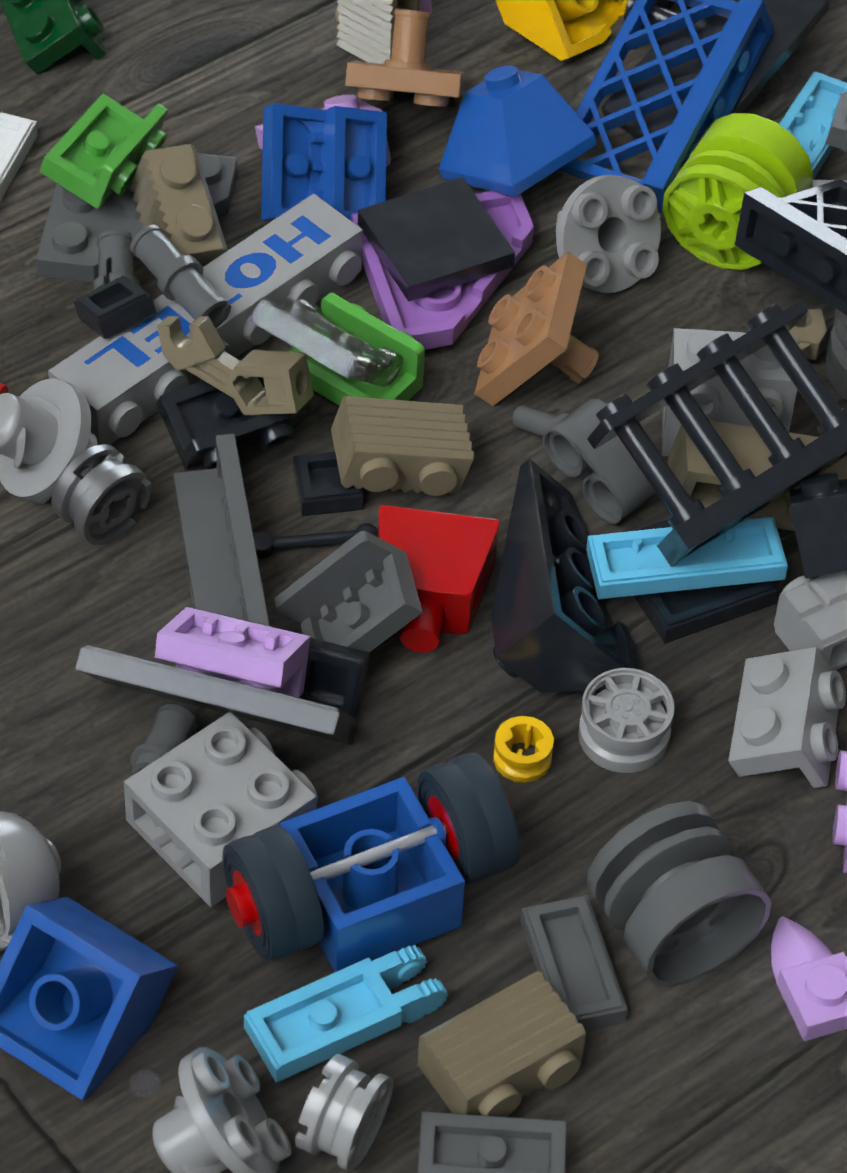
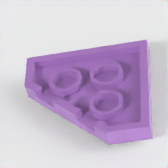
(444, 315)

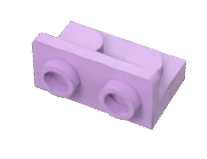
(236, 651)

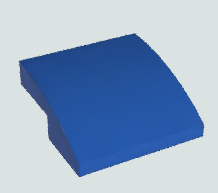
(324, 153)

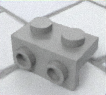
(788, 715)

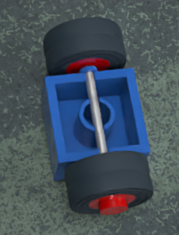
(373, 865)

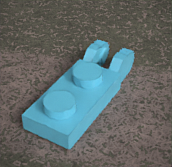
(341, 1011)

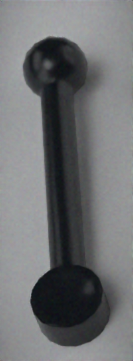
(266, 544)

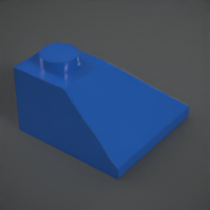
(513, 133)

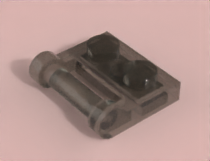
(339, 349)

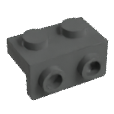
(354, 594)

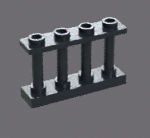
(740, 489)

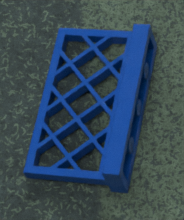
(708, 97)

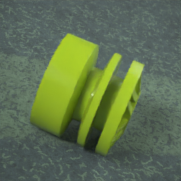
(708, 191)

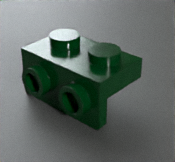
(52, 29)

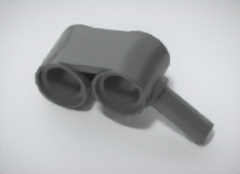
(616, 480)

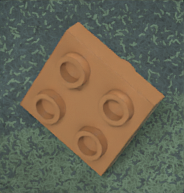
(406, 68)
(535, 332)

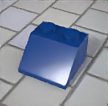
(76, 994)

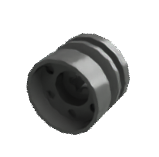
(678, 893)

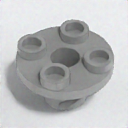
(612, 229)
(42, 437)
(218, 1120)

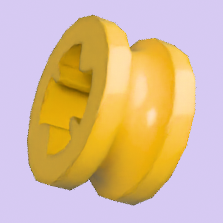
(517, 766)

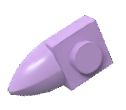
(809, 980)

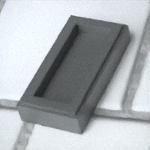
(575, 960)

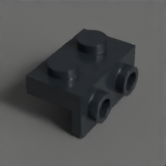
(202, 412)

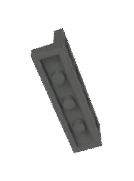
(220, 538)

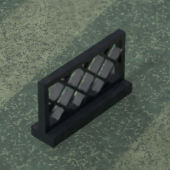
(795, 239)

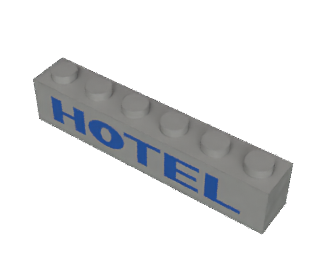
(293, 256)

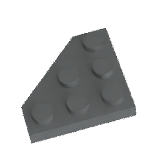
(73, 225)

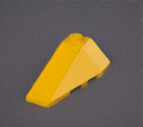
(562, 25)

